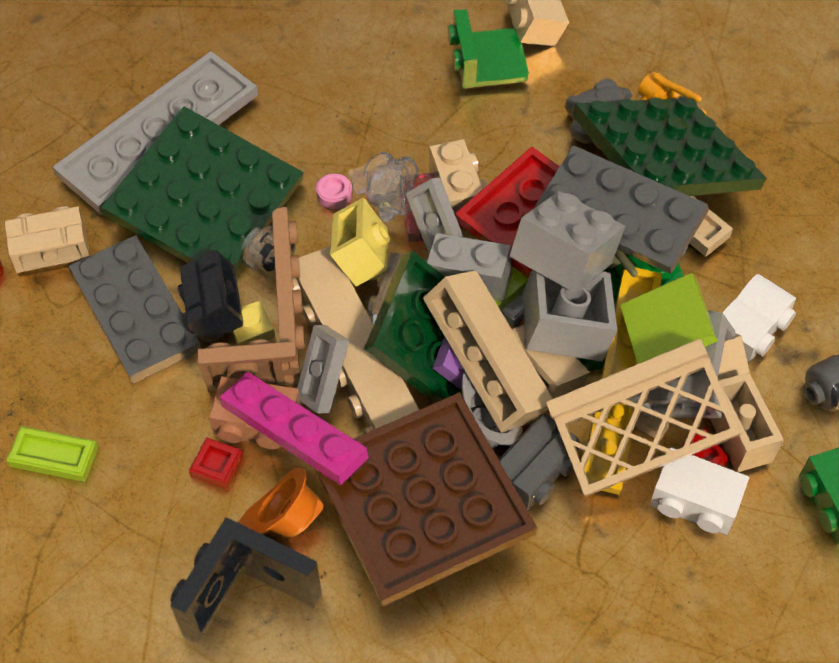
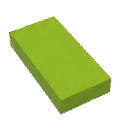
(52, 454)

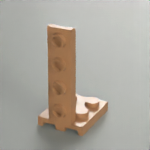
(266, 360)

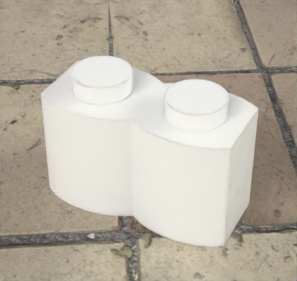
(759, 313)

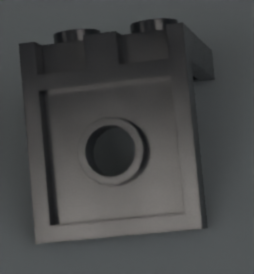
(220, 563)

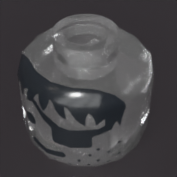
(259, 252)

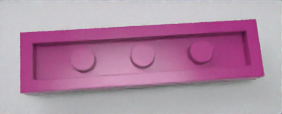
(294, 428)

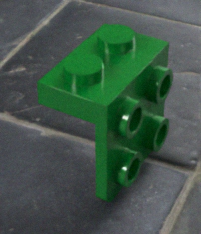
(486, 56)

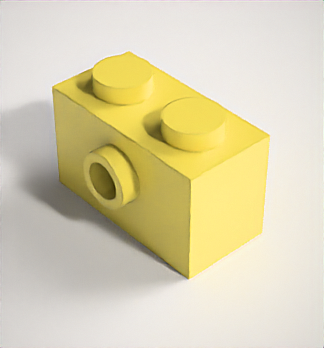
(359, 242)

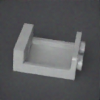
(696, 383)

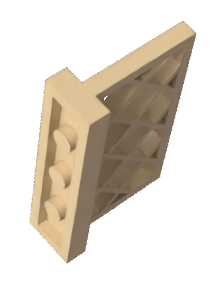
(630, 384)

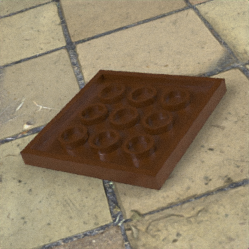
(427, 500)

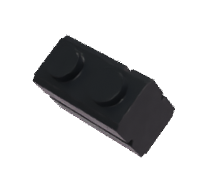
(210, 296)

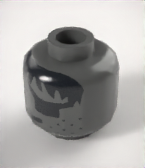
(823, 384)

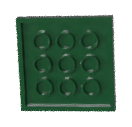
(669, 144)
(201, 190)

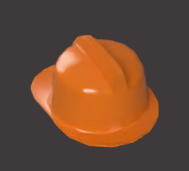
(285, 508)

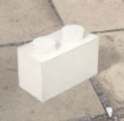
(700, 493)

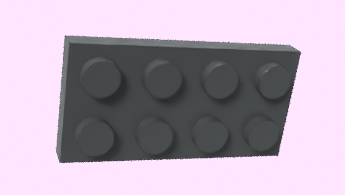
(655, 216)
(134, 309)

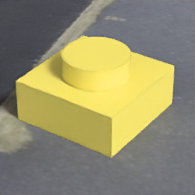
(255, 325)

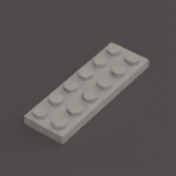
(104, 161)

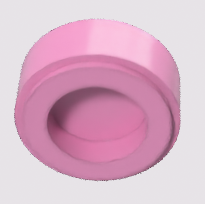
(334, 191)

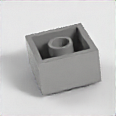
(567, 241)
(569, 321)

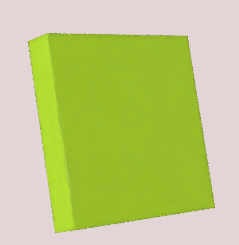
(668, 318)

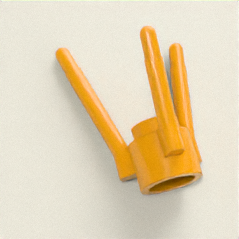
(657, 86)

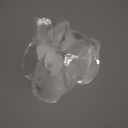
(385, 183)

